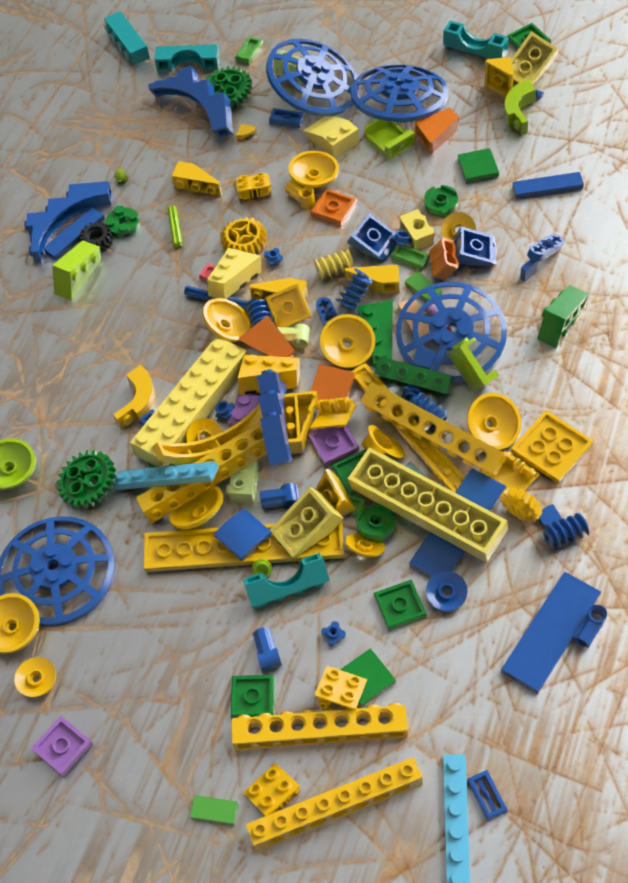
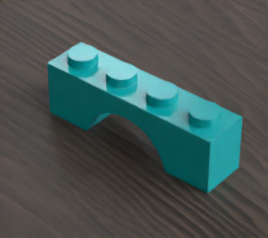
(456, 36)
(170, 56)
(309, 574)

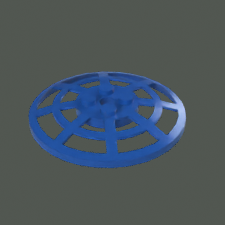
(305, 73)
(399, 87)
(455, 317)
(64, 573)

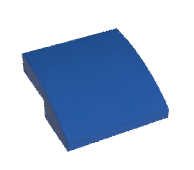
(242, 534)

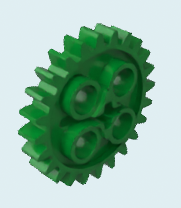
(233, 83)
(86, 479)

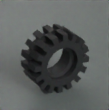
(94, 230)

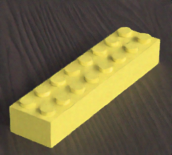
(190, 399)
(428, 504)

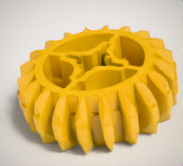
(242, 233)

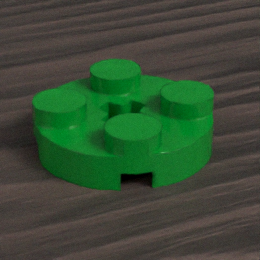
(443, 208)
(123, 214)
(371, 531)

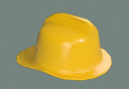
(382, 443)

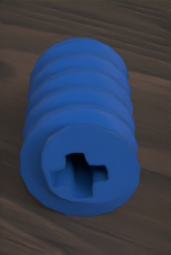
(355, 290)
(257, 310)
(430, 407)
(565, 528)

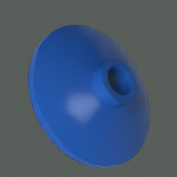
(446, 581)

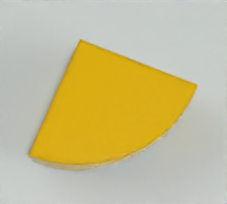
(245, 130)

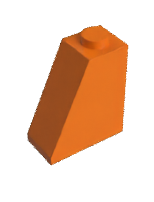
(436, 129)
(267, 339)

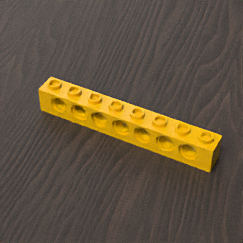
(494, 456)
(230, 459)
(330, 733)
(334, 804)

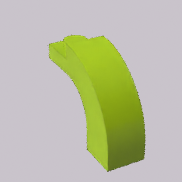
(518, 97)

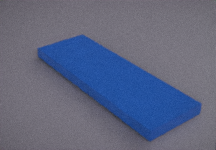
(440, 555)
(550, 632)

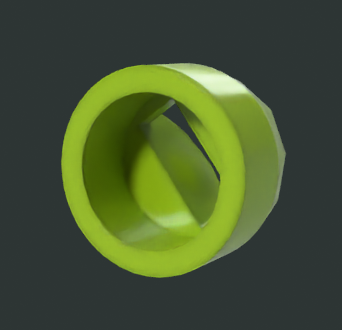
(120, 175)

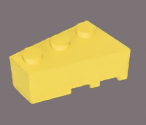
(232, 272)

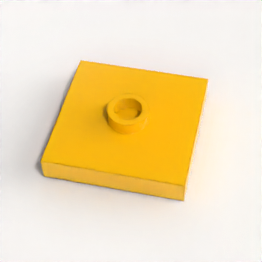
(288, 306)

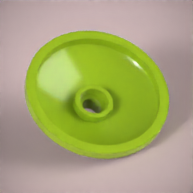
(18, 456)

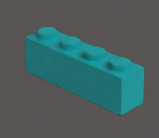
(126, 38)

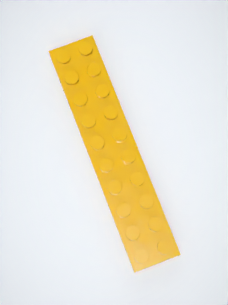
(201, 550)

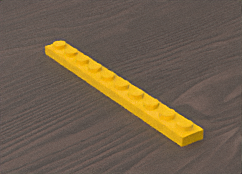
(432, 456)

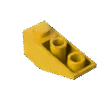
(193, 178)
(384, 278)
(264, 289)

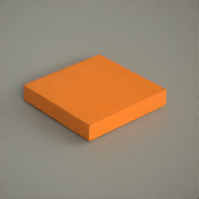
(333, 207)
(332, 382)

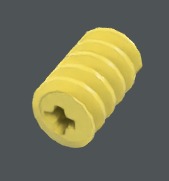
(333, 264)

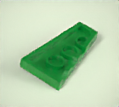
(380, 318)

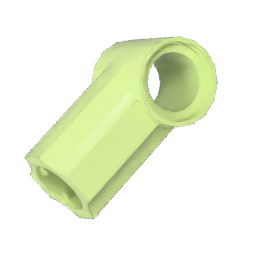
(297, 336)

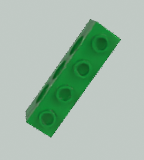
(414, 375)

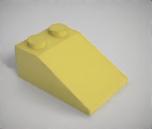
(533, 58)
(333, 135)
(306, 522)

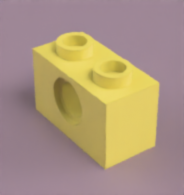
(417, 227)

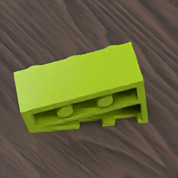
(74, 269)

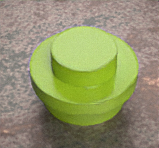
(262, 566)

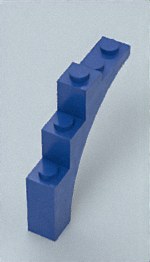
(188, 85)
(78, 199)
(273, 420)

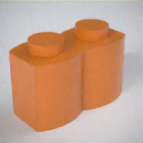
(443, 259)

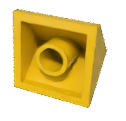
(499, 75)
(335, 493)

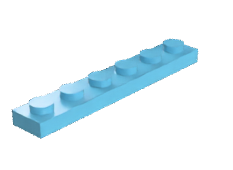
(166, 475)
(456, 819)

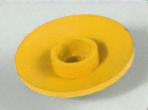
(454, 220)
(202, 426)
(364, 546)
(29, 671)

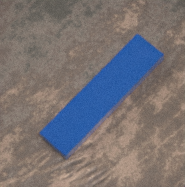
(548, 185)
(72, 234)

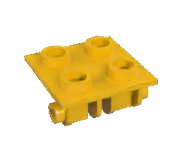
(259, 181)
(333, 413)
(515, 473)
(339, 688)
(272, 790)

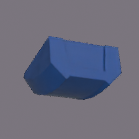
(373, 238)
(475, 247)

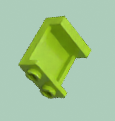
(388, 137)
(469, 366)

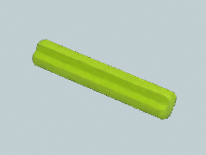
(174, 226)

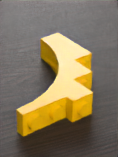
(190, 452)

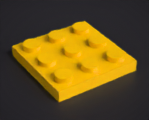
(552, 446)

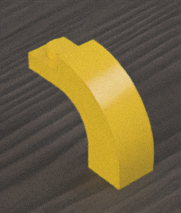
(142, 401)

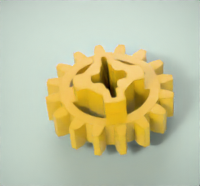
(521, 504)

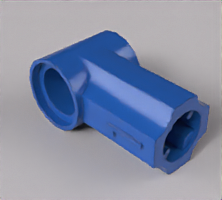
(284, 496)
(590, 627)
(267, 653)

